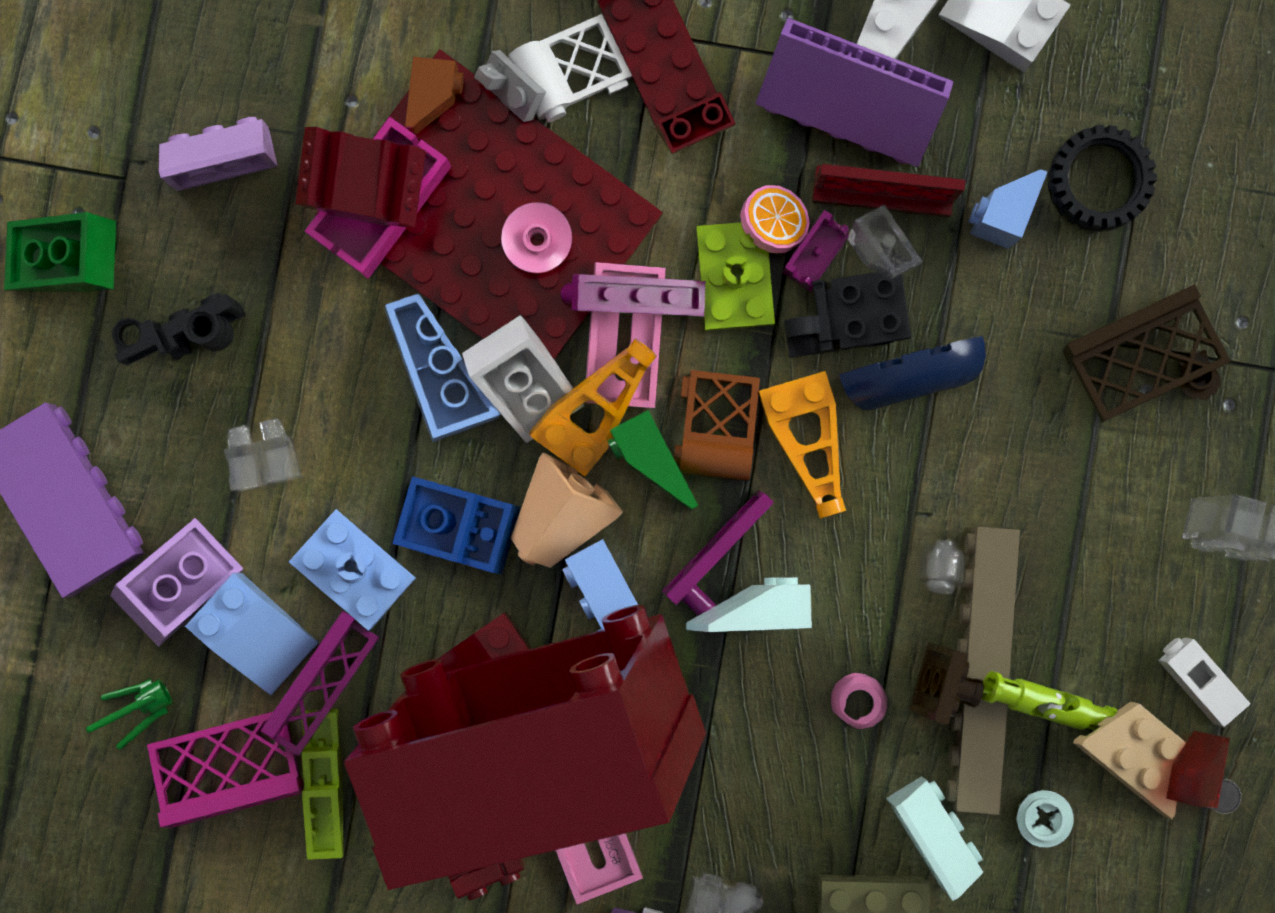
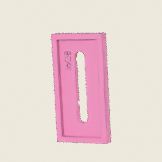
(604, 336)
(590, 882)

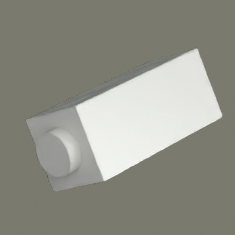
(1203, 681)

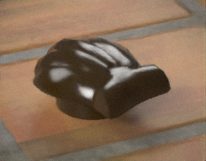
(1203, 386)

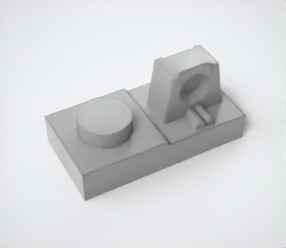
(511, 85)

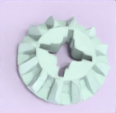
(1060, 821)

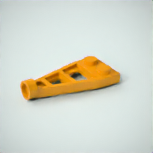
(799, 398)
(571, 442)

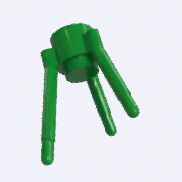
(152, 698)

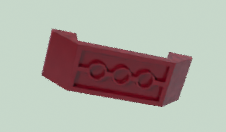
(667, 71)

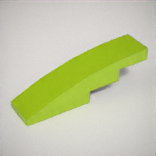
(323, 789)

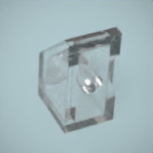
(883, 244)

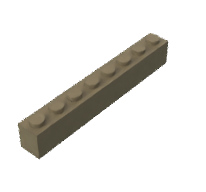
(988, 642)

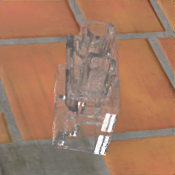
(263, 461)

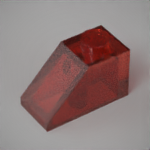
(1199, 770)

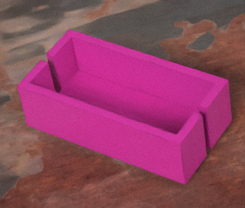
(364, 243)

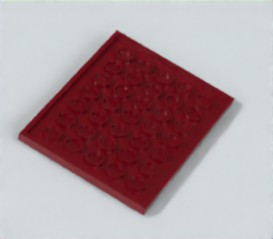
(495, 168)

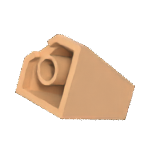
(560, 513)

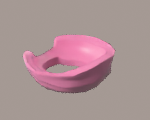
(859, 682)

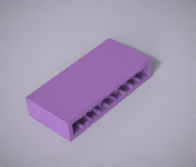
(853, 93)
(63, 501)

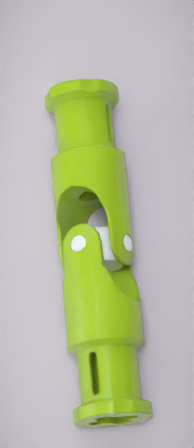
(1044, 702)

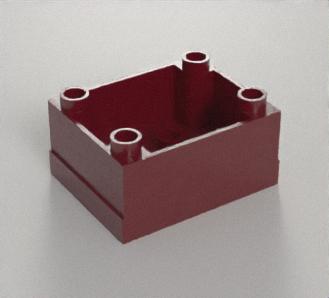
(527, 751)

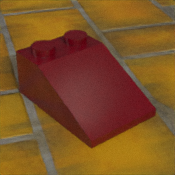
(490, 642)

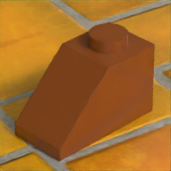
(431, 91)

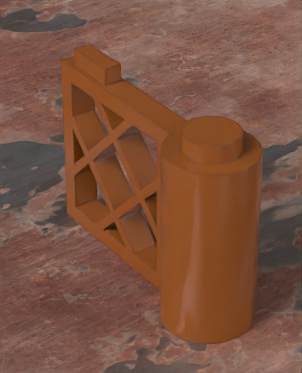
(717, 454)

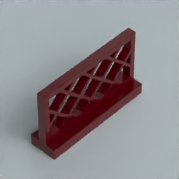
(893, 189)

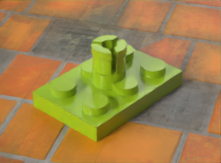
(735, 277)

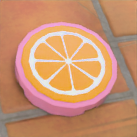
(775, 219)

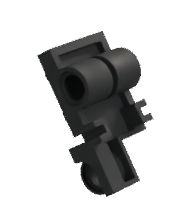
(856, 312)
(181, 330)

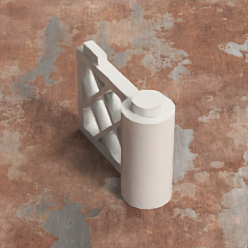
(541, 65)

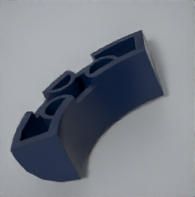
(916, 375)

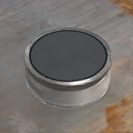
(1229, 798)

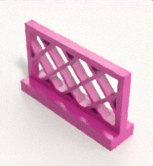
(222, 800)

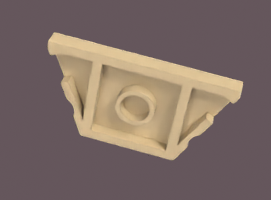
(1137, 753)

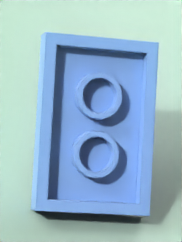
(352, 570)

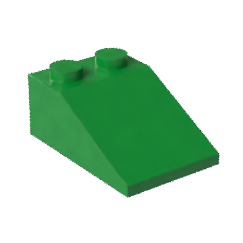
(60, 254)
(646, 452)

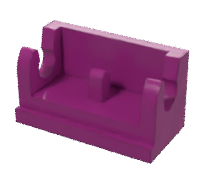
(816, 251)

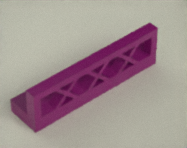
(308, 677)

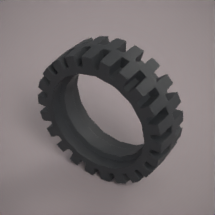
(1129, 147)

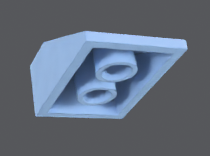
(252, 633)

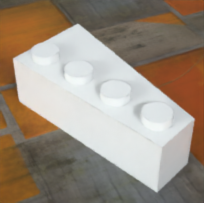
(893, 24)

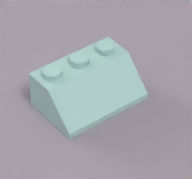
(937, 836)

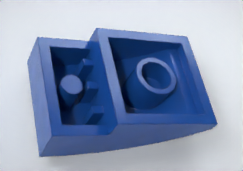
(456, 525)

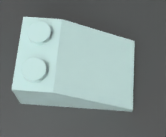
(771, 606)

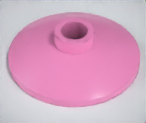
(532, 220)

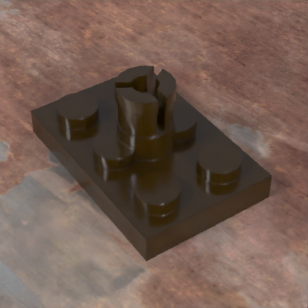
(944, 684)

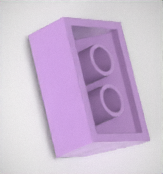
(216, 154)

